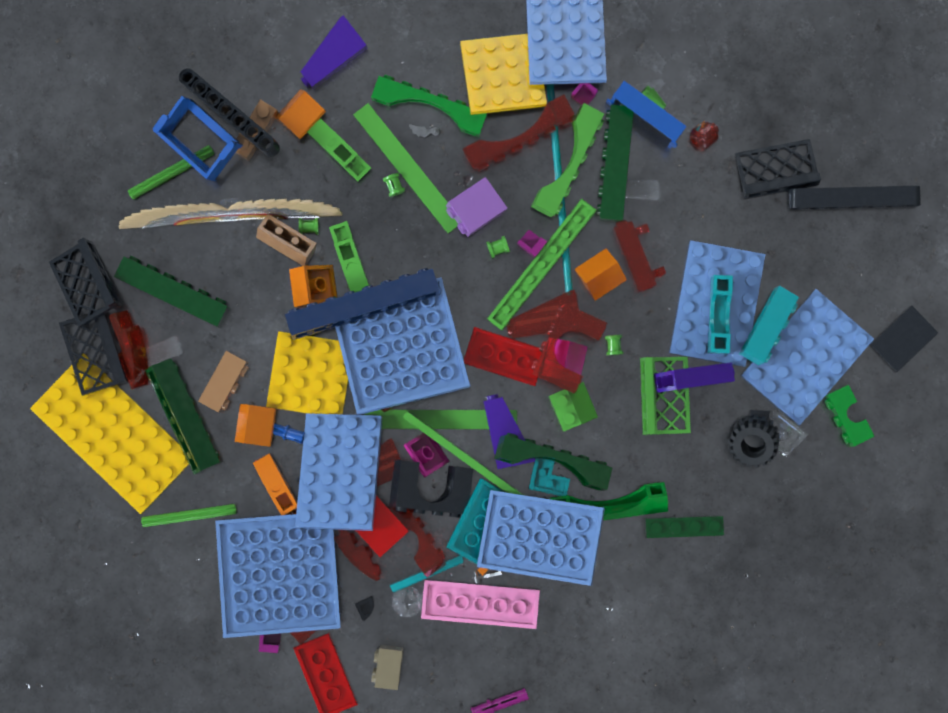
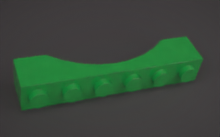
(392, 93)
(646, 500)

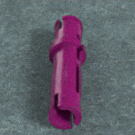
(521, 696)

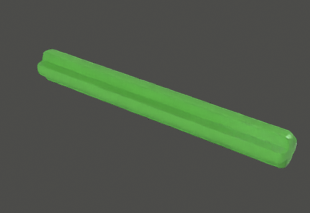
(168, 173)
(188, 515)

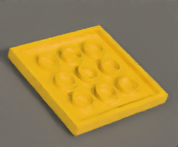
(499, 75)
(308, 375)

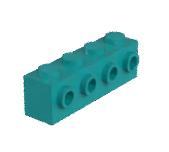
(769, 325)

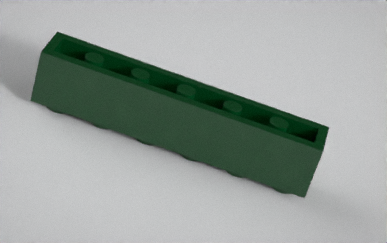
(616, 164)
(172, 292)
(182, 416)

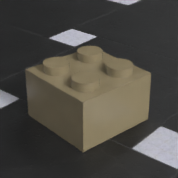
(388, 667)

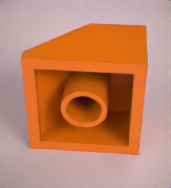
(312, 284)

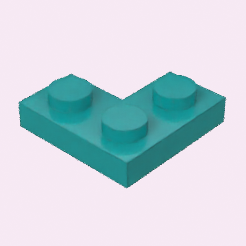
(544, 481)

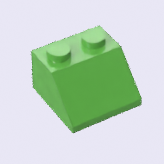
(573, 408)

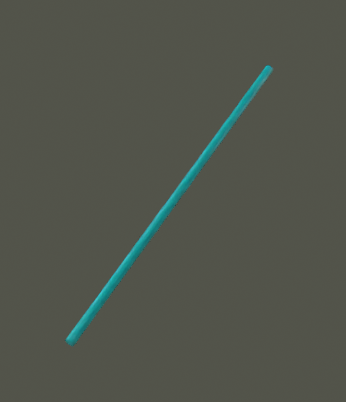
(558, 171)

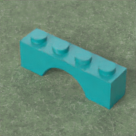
(719, 314)

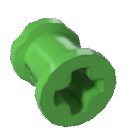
(394, 184)
(309, 226)
(498, 246)
(614, 345)

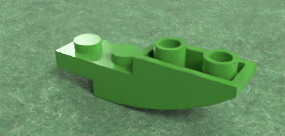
(339, 149)
(349, 256)

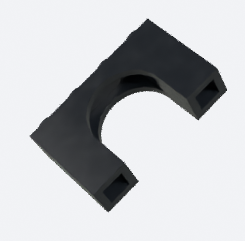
(406, 495)

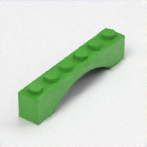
(584, 125)

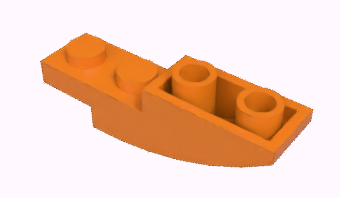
(276, 485)

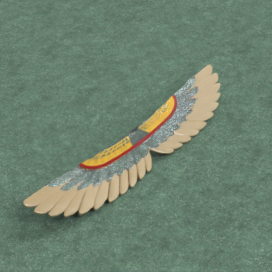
(238, 211)

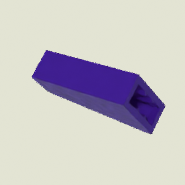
(334, 53)
(694, 377)
(500, 423)

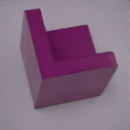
(584, 93)
(531, 243)
(270, 643)

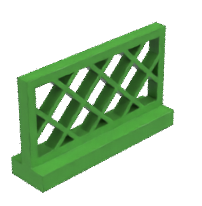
(649, 399)

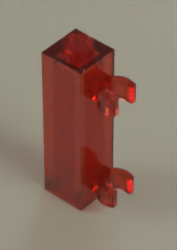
(634, 255)

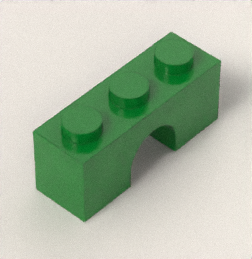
(839, 402)

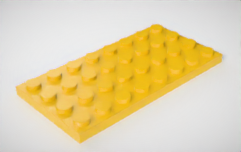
(112, 436)

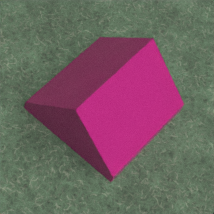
(571, 355)
(427, 452)

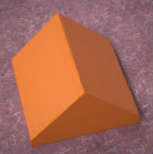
(300, 113)
(600, 274)
(255, 425)

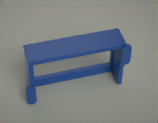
(649, 112)
(167, 124)

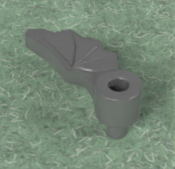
(422, 131)
(478, 579)

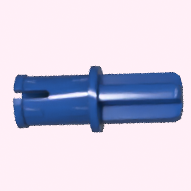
(288, 433)

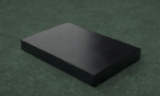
(904, 338)

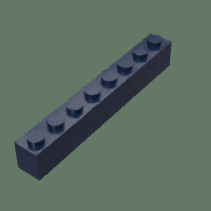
(362, 304)

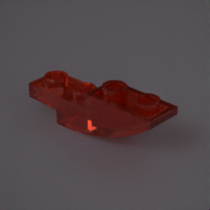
(133, 349)
(358, 556)

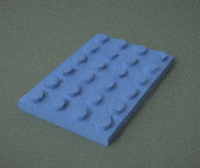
(566, 41)
(693, 309)
(809, 357)
(339, 472)
(541, 537)

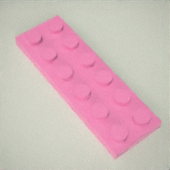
(480, 604)

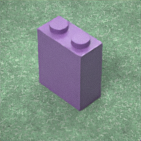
(475, 207)

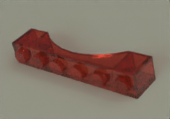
(483, 152)

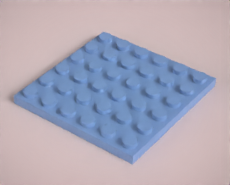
(403, 355)
(276, 577)

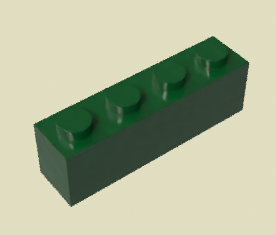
(683, 526)

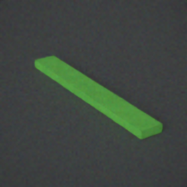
(405, 166)
(542, 264)
(437, 419)
(461, 454)

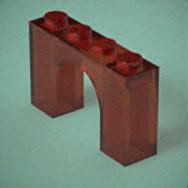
(548, 366)

